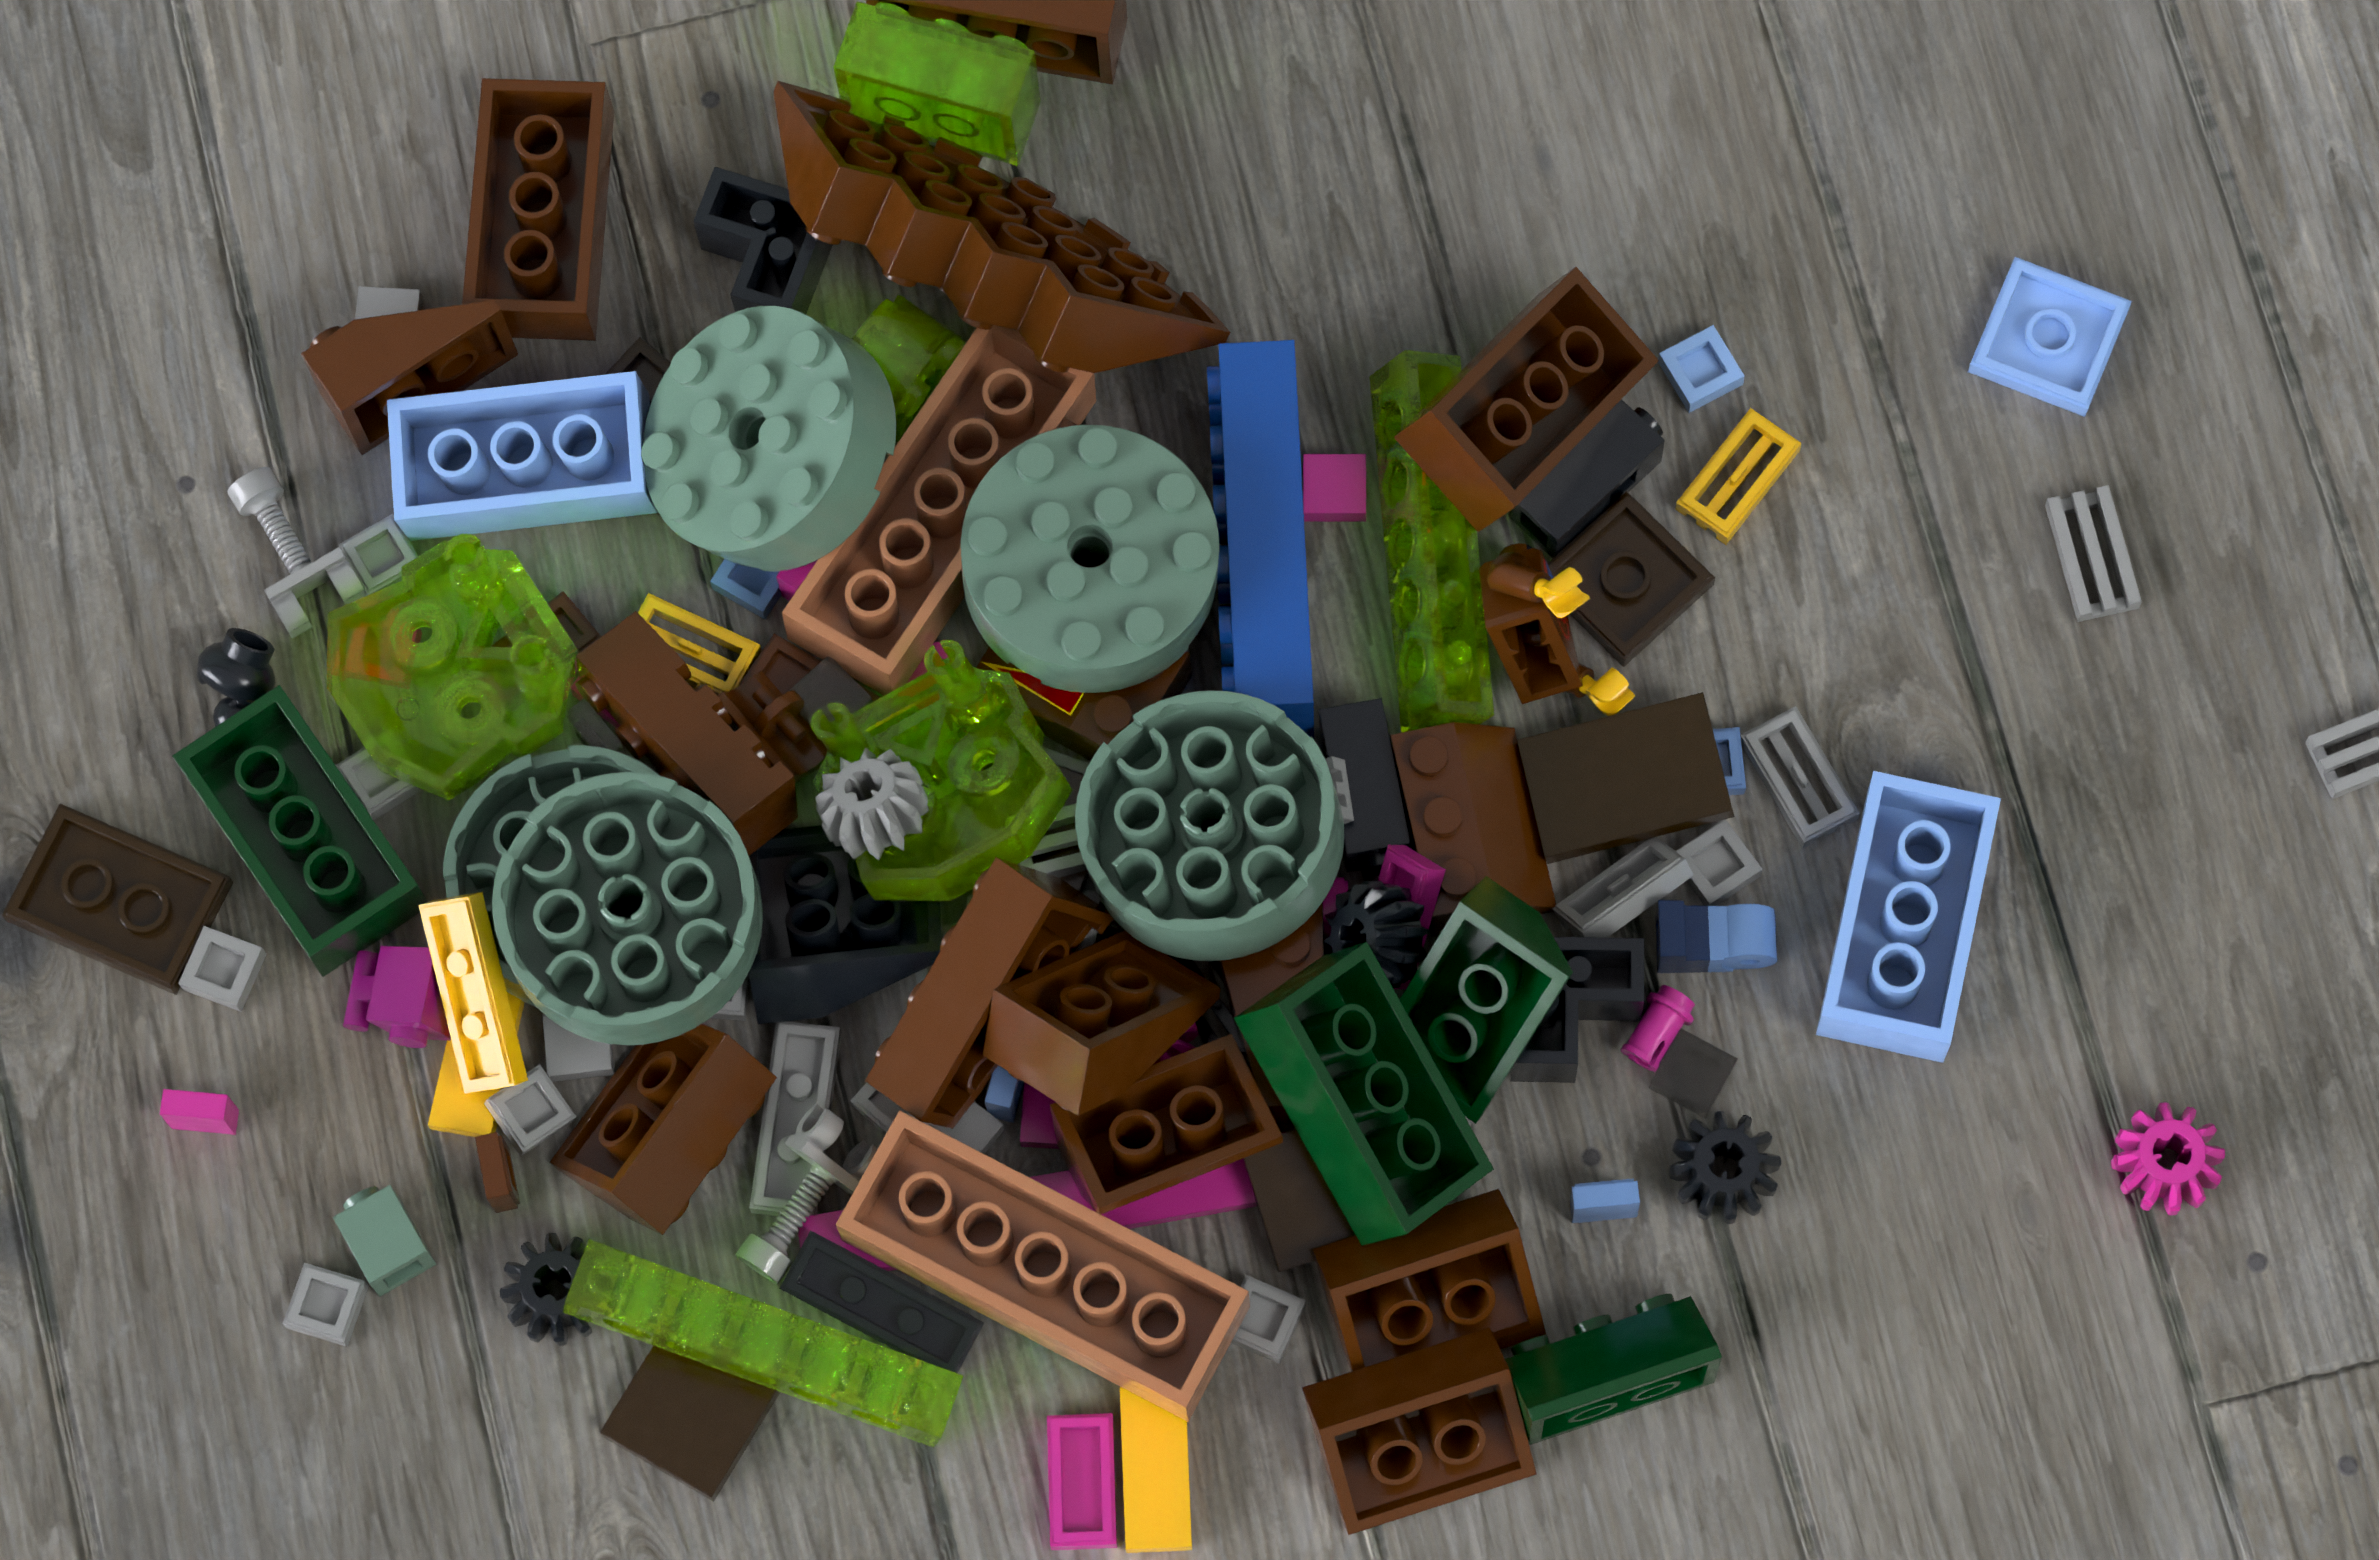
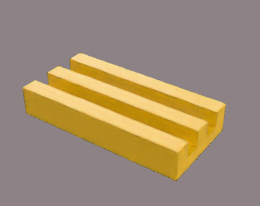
(1708, 516)
(735, 671)

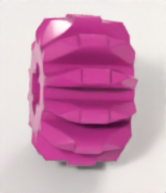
(2191, 1167)

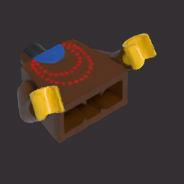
(1532, 632)

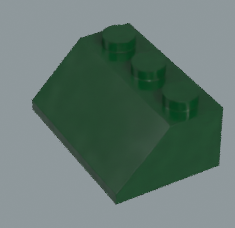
(1485, 992)
(1612, 1366)

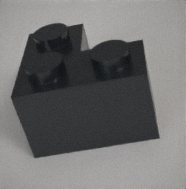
(763, 230)
(1603, 986)

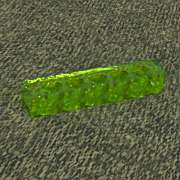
(1428, 561)
(762, 1343)

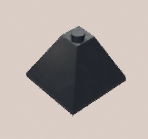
(826, 933)

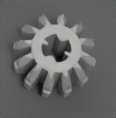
(872, 803)

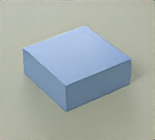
(1701, 368)

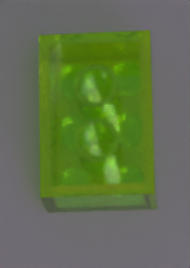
(939, 80)

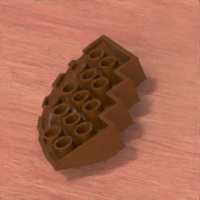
(982, 240)

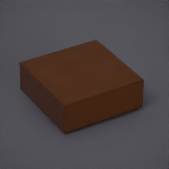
(497, 1172)

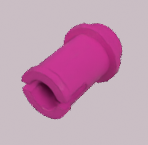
(1658, 1027)

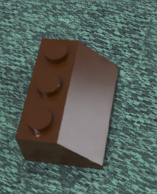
(1471, 812)
(664, 1124)
(1167, 1127)
(1432, 1285)
(1420, 1430)

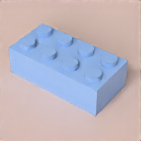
(519, 456)
(1908, 917)

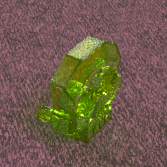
(410, 694)
(949, 730)

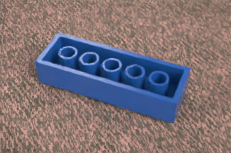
(1263, 524)

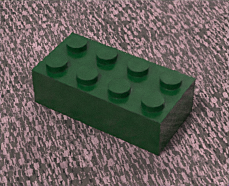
(301, 830)
(1364, 1094)

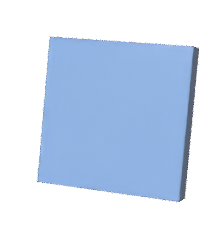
(2049, 336)

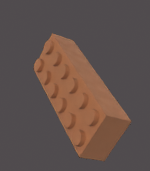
(899, 574)
(1043, 1265)

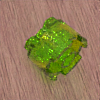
(911, 352)

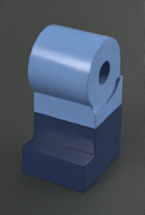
(1714, 937)

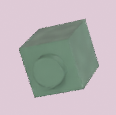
(383, 1238)

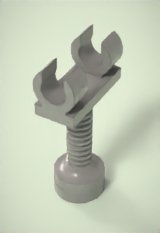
(258, 495)
(813, 1135)

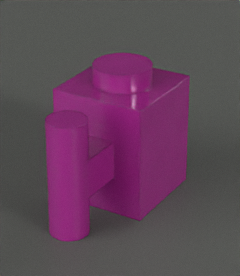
(398, 995)

